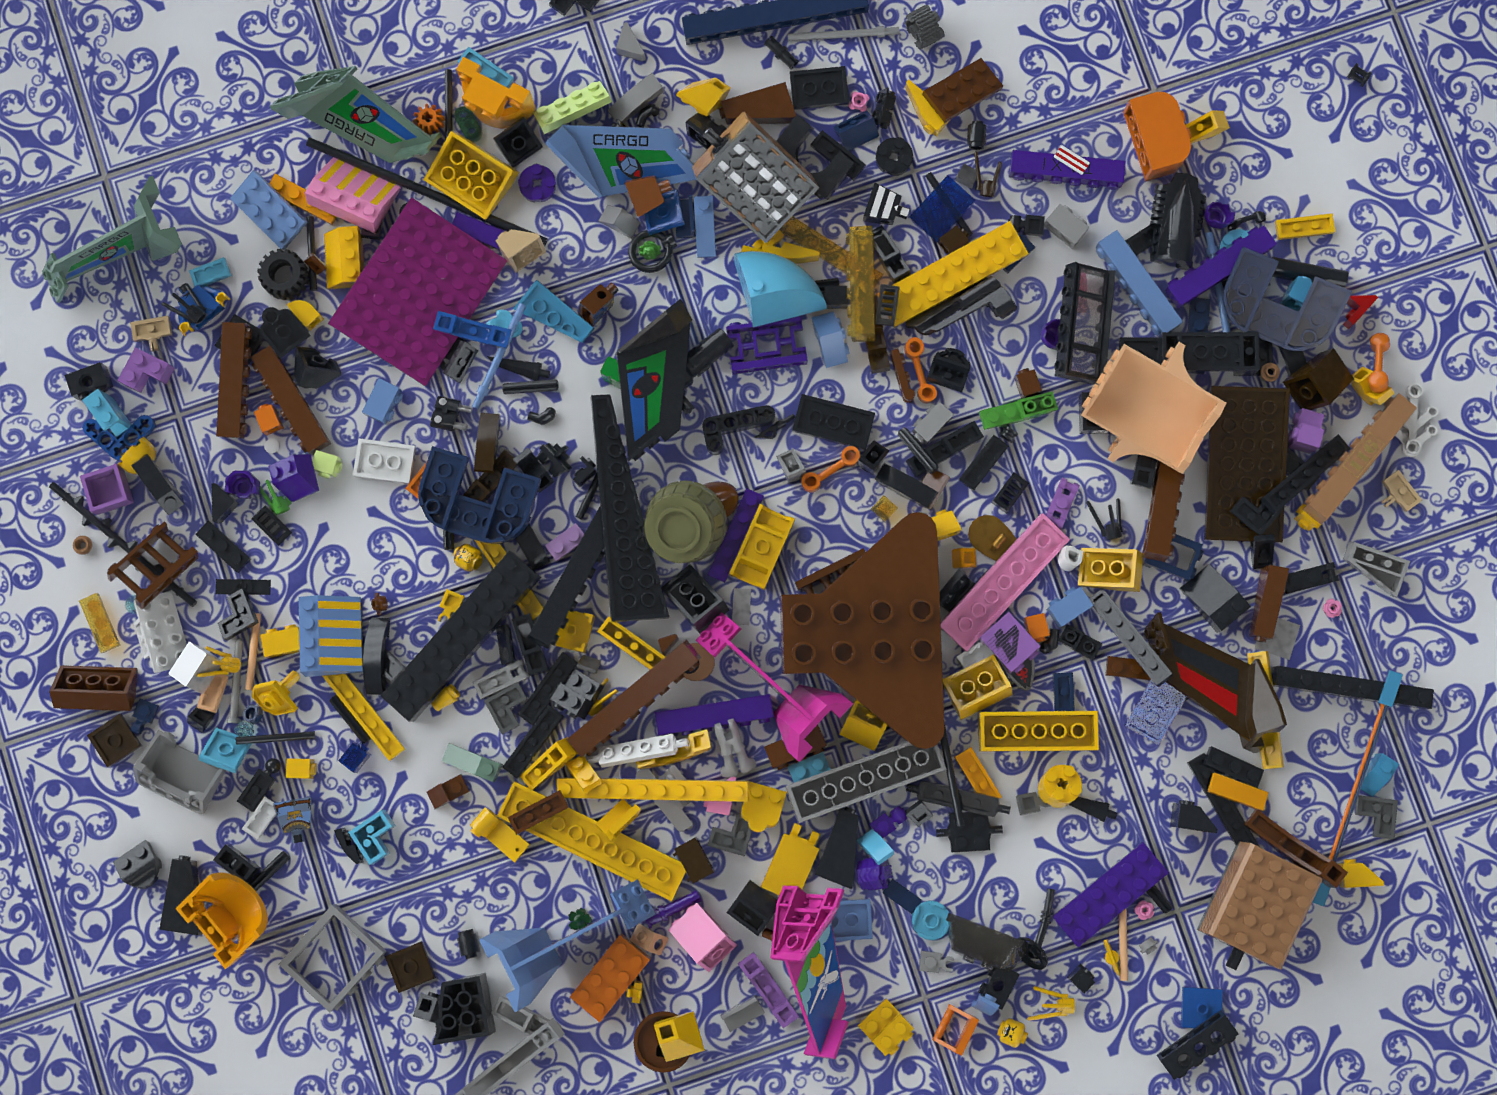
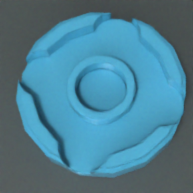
(930, 920)

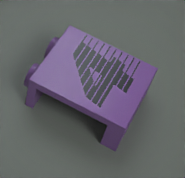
(1010, 643)

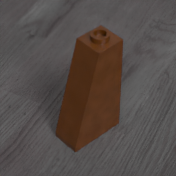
(764, 106)
(1268, 602)

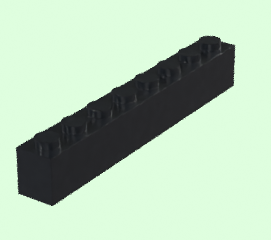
(570, 585)
(1348, 687)

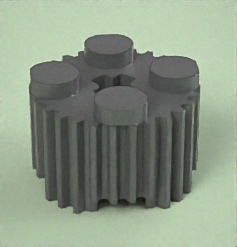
(924, 26)

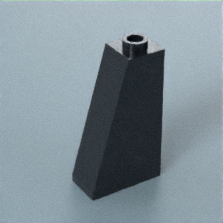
(839, 854)
(181, 882)

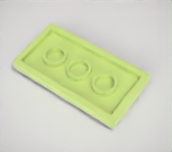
(572, 107)

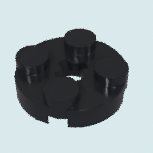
(890, 166)

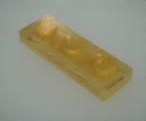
(99, 623)

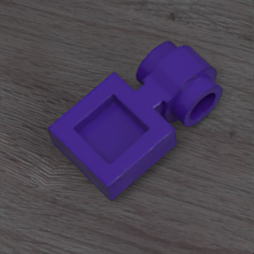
(884, 825)

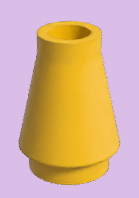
(446, 697)

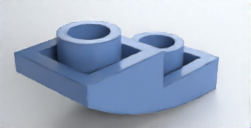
(986, 1004)

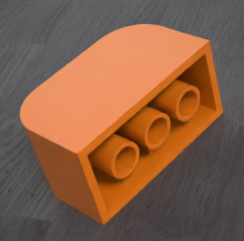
(1158, 133)

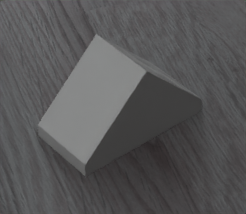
(628, 44)
(619, 220)
(791, 465)

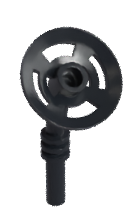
(1034, 948)

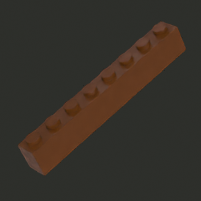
(634, 698)

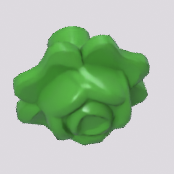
(649, 250)

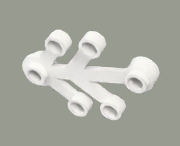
(1414, 424)

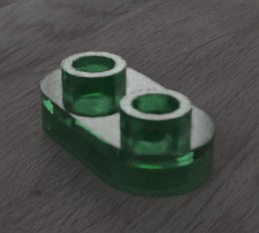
(467, 123)

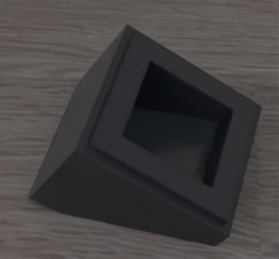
(200, 719)

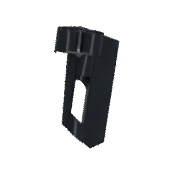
(986, 292)

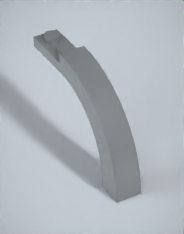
(514, 1059)

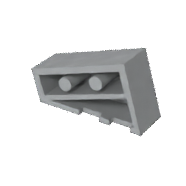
(1379, 567)

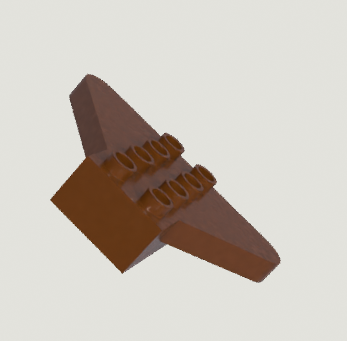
(878, 631)

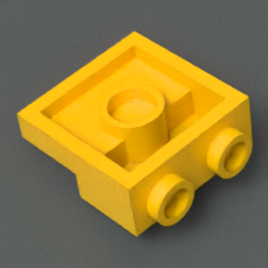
(886, 1027)

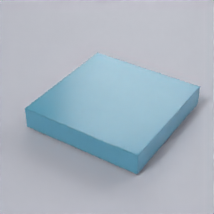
(223, 752)

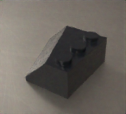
(464, 1010)

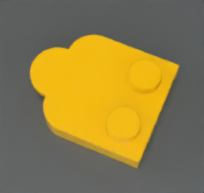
(763, 807)

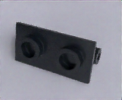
(885, 100)

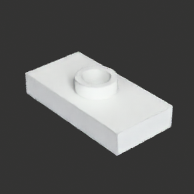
(974, 654)
(260, 818)

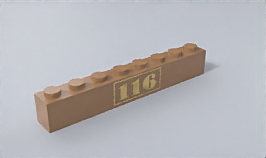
(1359, 459)

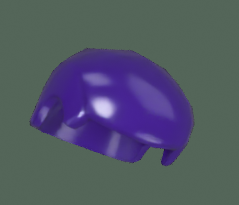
(1218, 215)
(1050, 334)

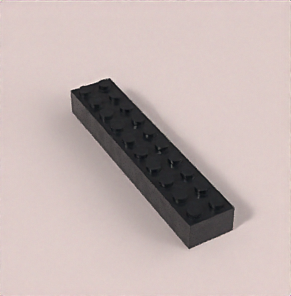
(461, 636)

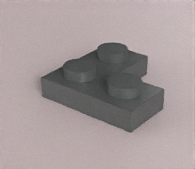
(501, 705)
(1384, 814)
(734, 841)

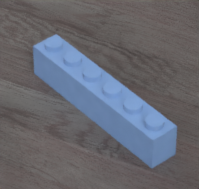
(1138, 284)

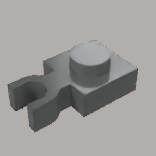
(1029, 803)

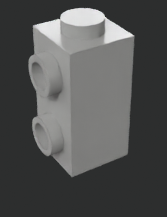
(934, 421)

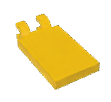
(791, 861)

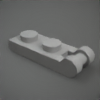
(500, 679)

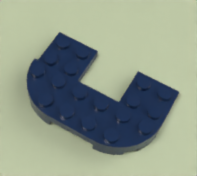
(1274, 321)
(469, 517)

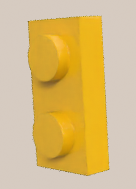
(583, 773)

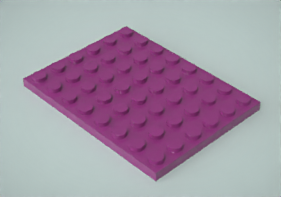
(411, 276)

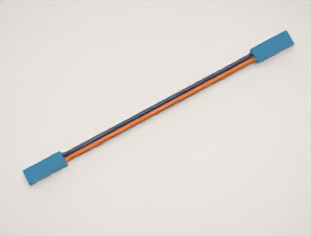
(1387, 698)

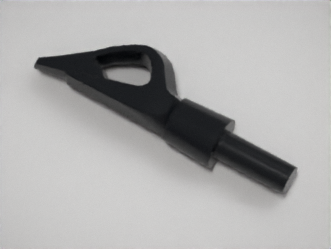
(778, 425)

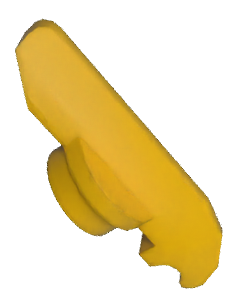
(1111, 957)

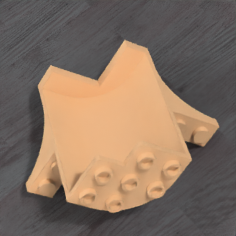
(1152, 407)

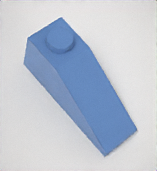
(704, 226)

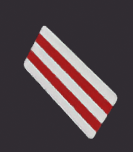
(1071, 159)

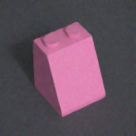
(702, 937)

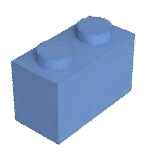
(382, 401)
(1069, 607)

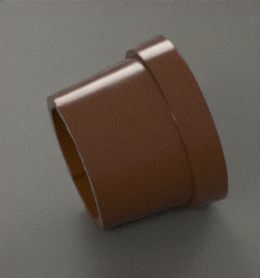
(646, 1043)

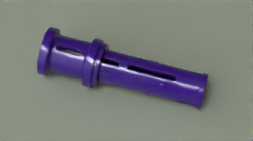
(663, 912)

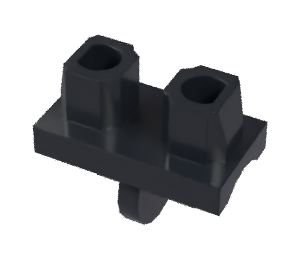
(557, 456)

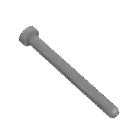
(236, 685)

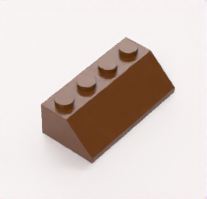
(94, 688)

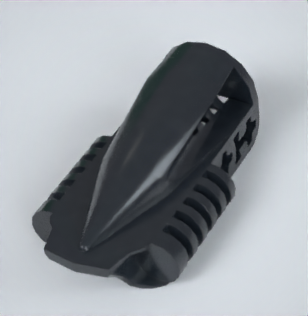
(1179, 213)

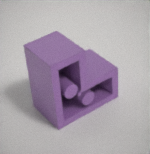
(141, 367)
(1307, 431)

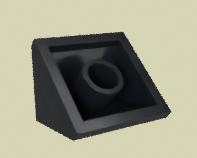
(517, 142)

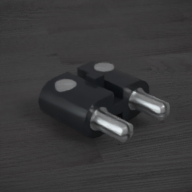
(446, 414)

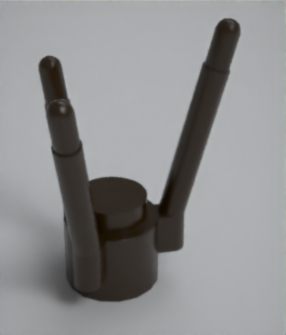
(988, 187)

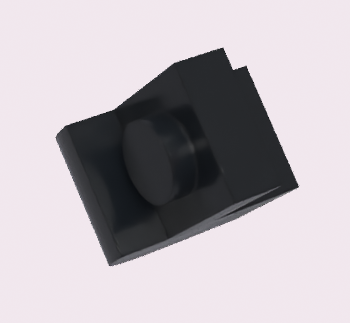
(531, 466)

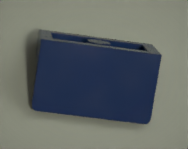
(857, 130)
(688, 229)

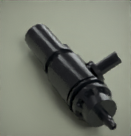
(701, 357)

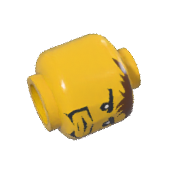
(467, 557)

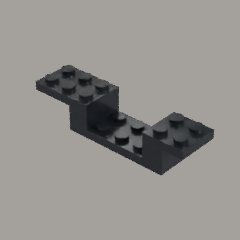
(1209, 351)

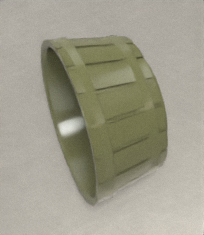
(685, 522)

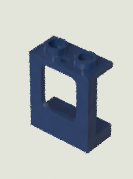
(1184, 574)

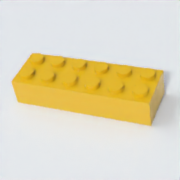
(1038, 731)

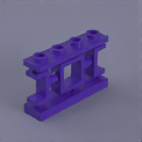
(767, 360)

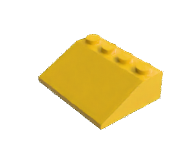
(470, 175)

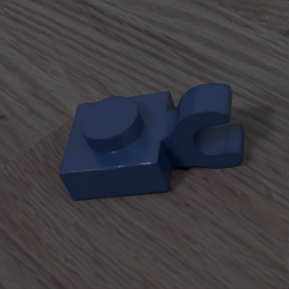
(144, 712)

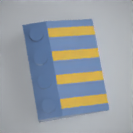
(330, 635)

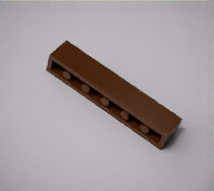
(233, 380)
(290, 400)
(1163, 513)

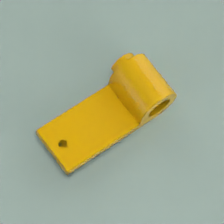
(499, 834)

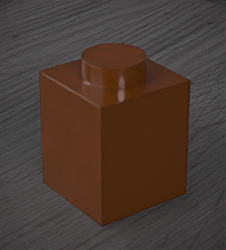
(1027, 383)

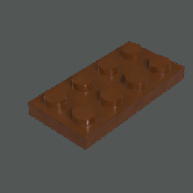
(962, 90)

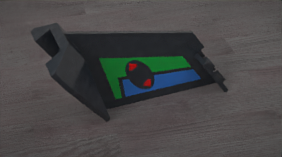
(654, 379)

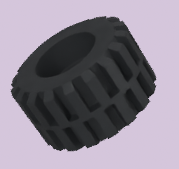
(273, 263)

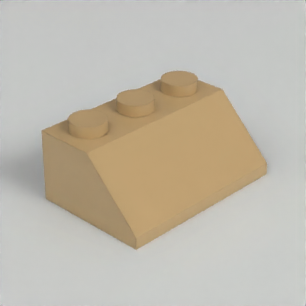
(520, 248)

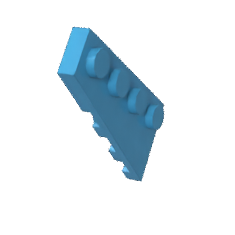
(553, 312)

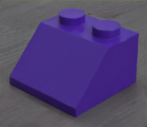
(294, 476)

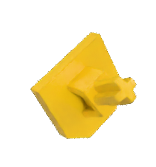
(274, 695)

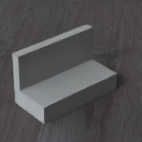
(742, 1013)

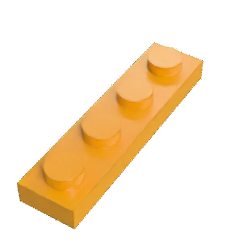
(296, 196)

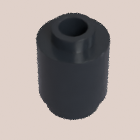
(976, 135)
(468, 944)

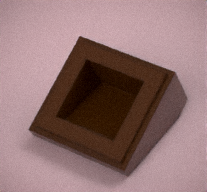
(315, 263)

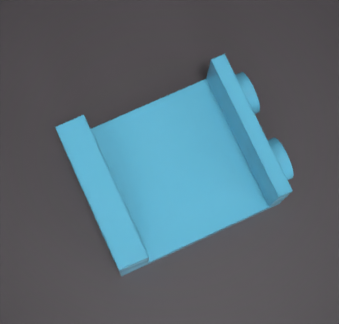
(107, 412)

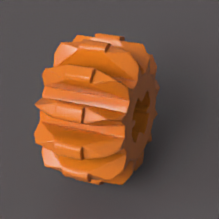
(435, 121)

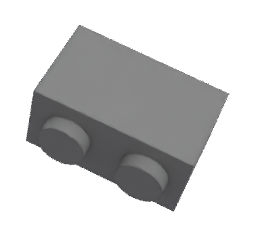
(1066, 225)

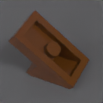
(448, 791)

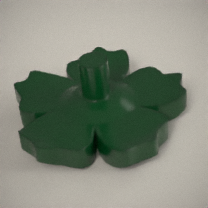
(579, 919)

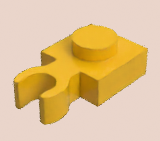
(450, 603)

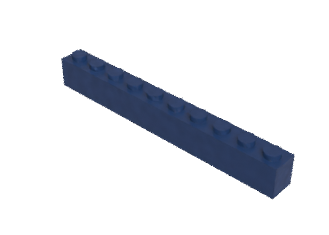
(764, 17)

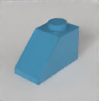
(1378, 773)

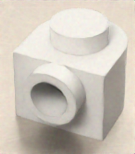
(1069, 558)

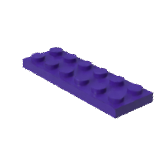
(1110, 894)

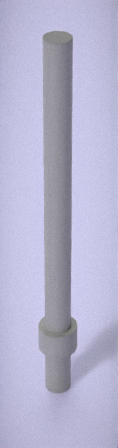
(880, 32)

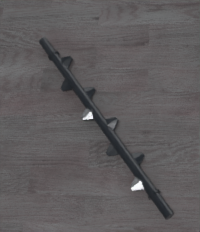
(115, 540)

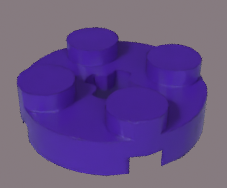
(527, 179)

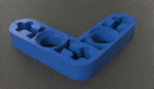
(116, 443)

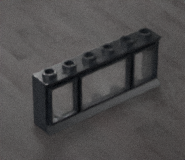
(1084, 322)

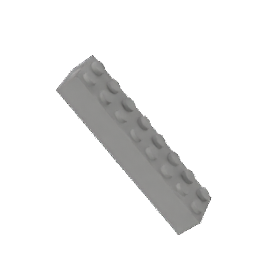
(862, 779)

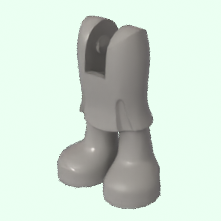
(730, 744)

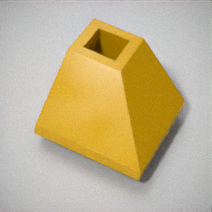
(704, 95)
(679, 1036)

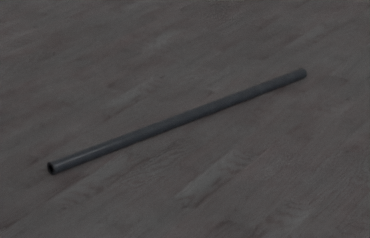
(411, 185)

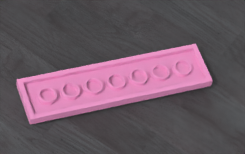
(1004, 582)

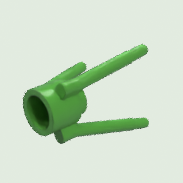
(279, 504)

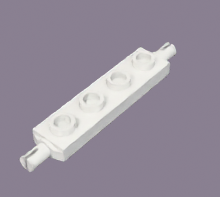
(637, 750)

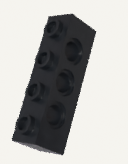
(1187, 1043)

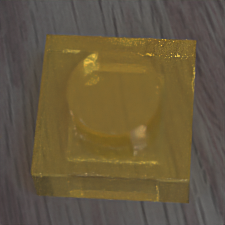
(884, 508)

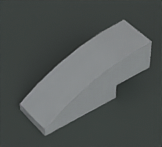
(636, 98)
(524, 1019)

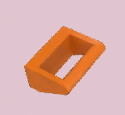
(965, 1035)

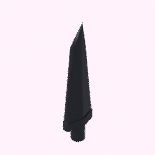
(524, 368)
(1094, 808)

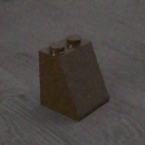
(1319, 380)

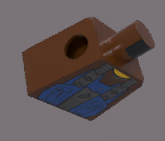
(597, 303)

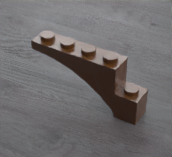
(1295, 850)

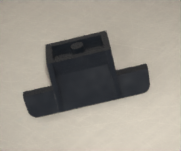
(955, 590)

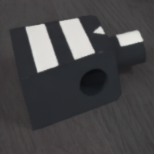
(884, 206)

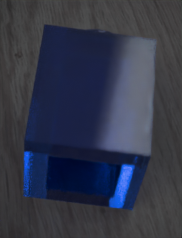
(355, 756)

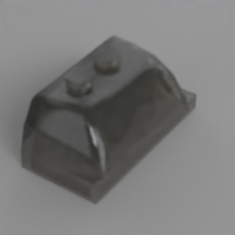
(984, 944)

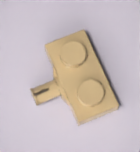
(151, 330)
(1400, 492)

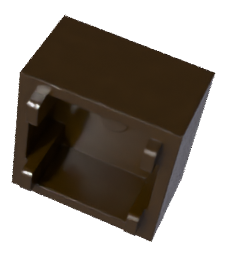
(694, 860)

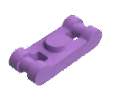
(1061, 503)

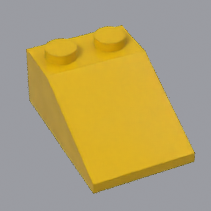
(1111, 569)

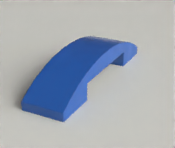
(472, 330)

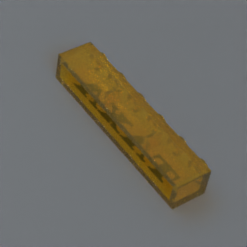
(861, 283)

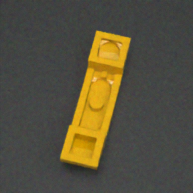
(698, 743)

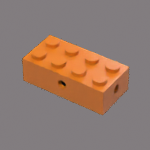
(610, 977)

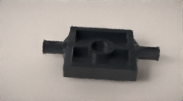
(972, 836)

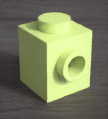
(327, 464)

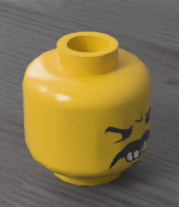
(1012, 1032)

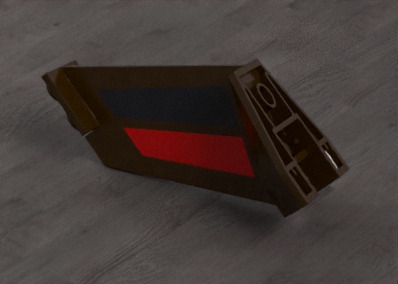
(1219, 683)

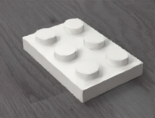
(384, 461)

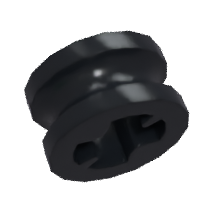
(1008, 434)

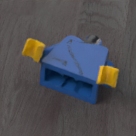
(209, 297)

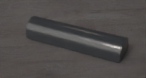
(1292, 269)

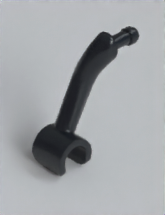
(1258, 216)

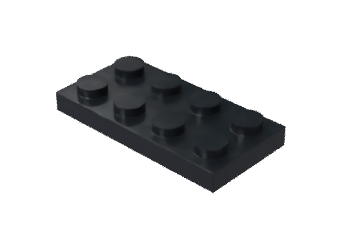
(833, 422)

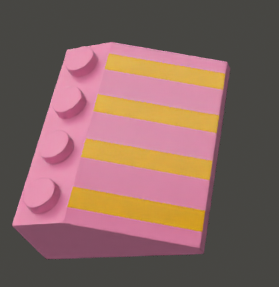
(351, 194)

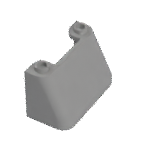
(177, 773)

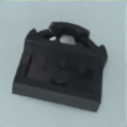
(949, 369)
(139, 866)

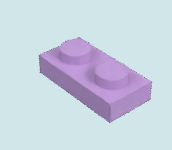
(565, 542)

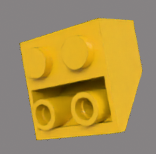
(863, 727)

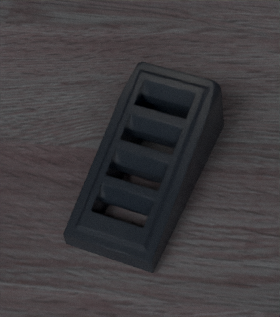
(887, 288)
(1000, 504)
(259, 514)

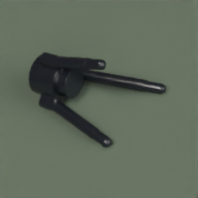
(196, 314)
(1114, 529)

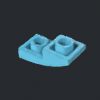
(875, 846)

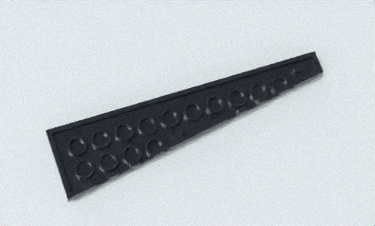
(630, 567)

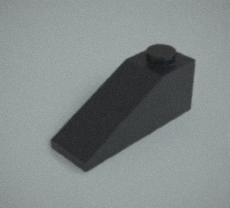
(158, 484)

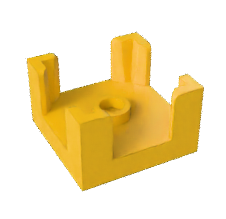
(576, 632)

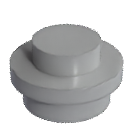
(1148, 946)

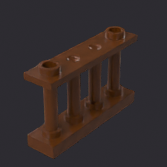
(823, 574)
(157, 583)

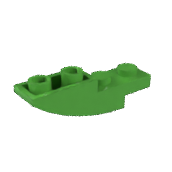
(1018, 411)

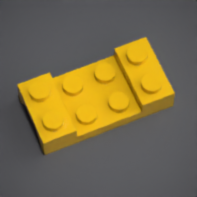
(761, 547)

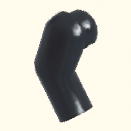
(647, 111)

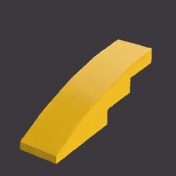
(789, 251)

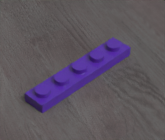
(735, 535)

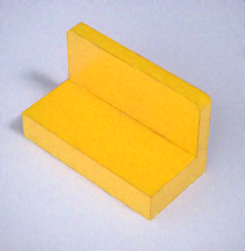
(618, 819)

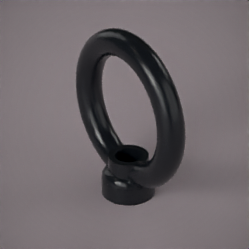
(668, 242)

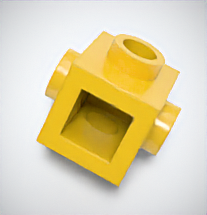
(1304, 520)

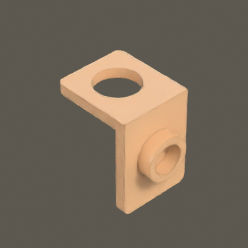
(647, 938)

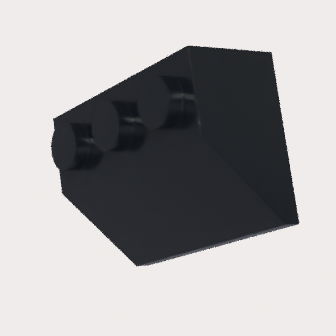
(697, 126)

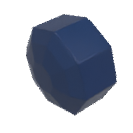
(253, 714)

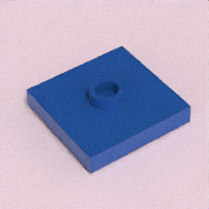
(666, 215)
(1199, 1005)

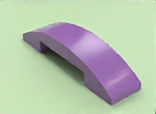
(768, 990)

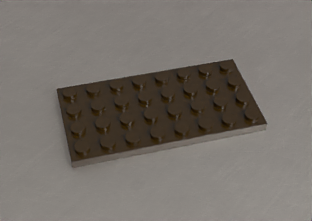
(1245, 458)

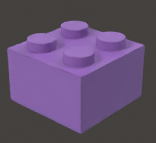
(106, 489)

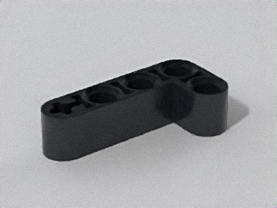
(739, 425)

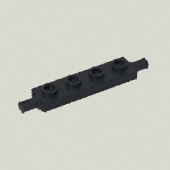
(969, 800)

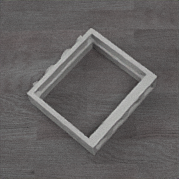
(305, 941)

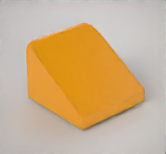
(963, 558)

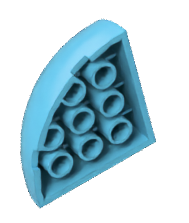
(776, 287)

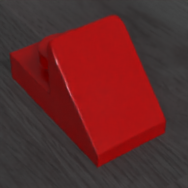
(1359, 306)

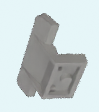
(671, 808)

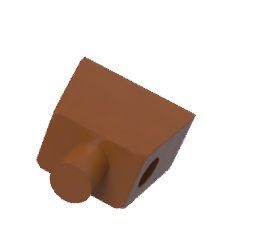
(646, 193)

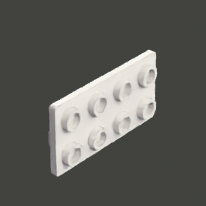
(160, 632)

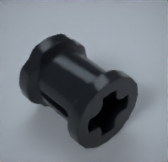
(1356, 69)

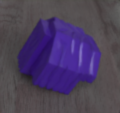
(242, 484)
(871, 875)

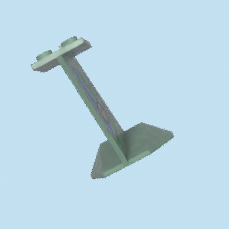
(356, 114)
(128, 238)

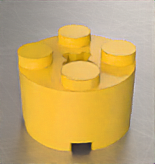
(1061, 796)

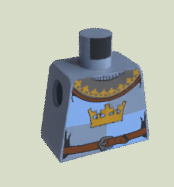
(294, 817)

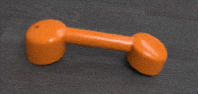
(1378, 378)
(926, 392)
(811, 481)

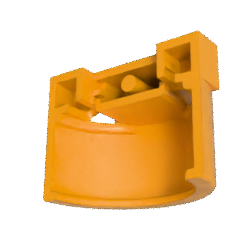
(488, 98)
(234, 914)

